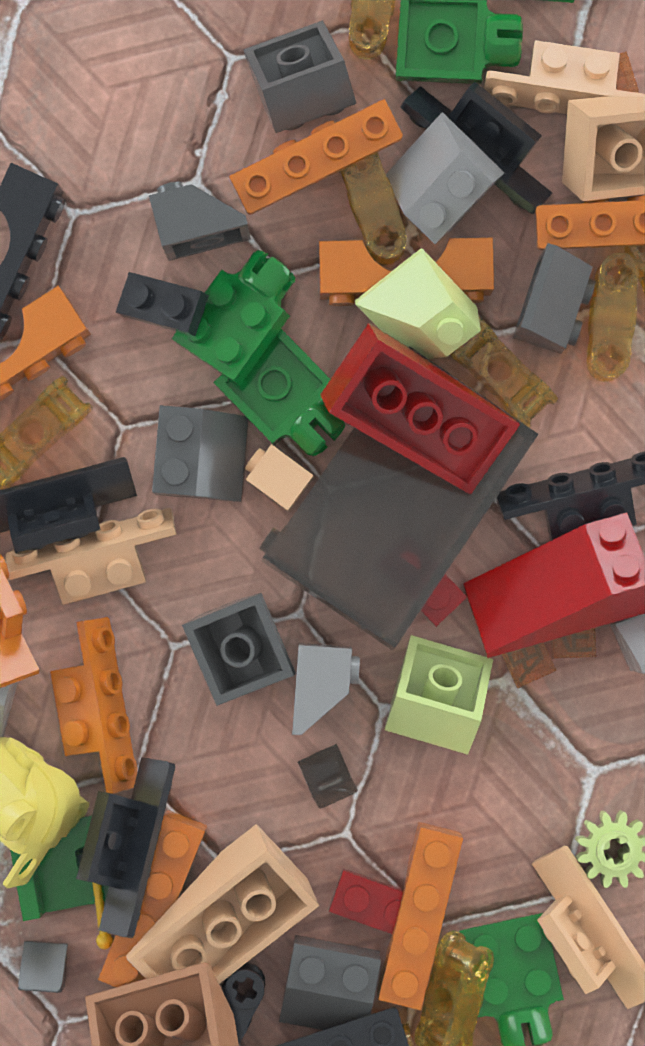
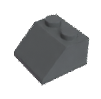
(300, 77)
(194, 221)
(554, 300)
(200, 454)
(238, 648)
(329, 983)

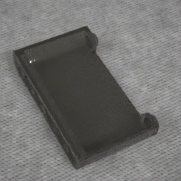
(383, 531)

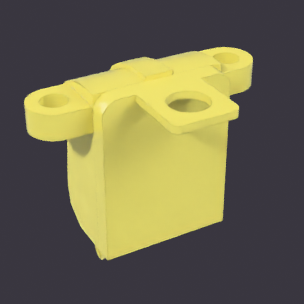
(35, 807)

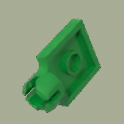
(454, 41)
(241, 316)
(285, 397)
(521, 978)

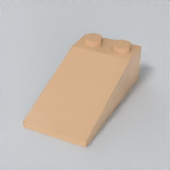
(605, 147)
(229, 911)

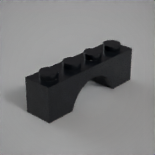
(28, 206)

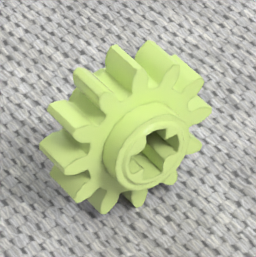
(598, 841)

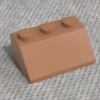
(164, 1010)

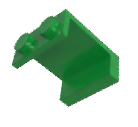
(55, 881)

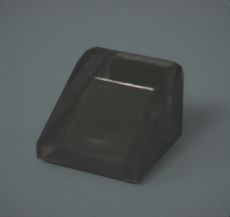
(327, 776)

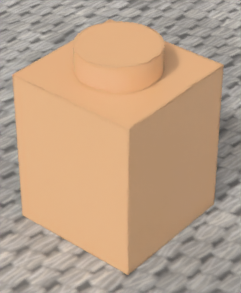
(278, 476)

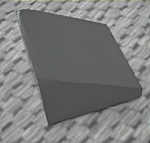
(43, 967)

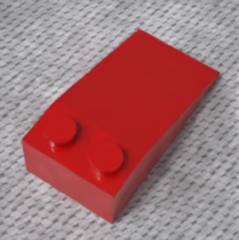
(417, 410)
(561, 587)

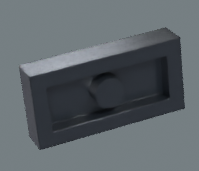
(162, 303)

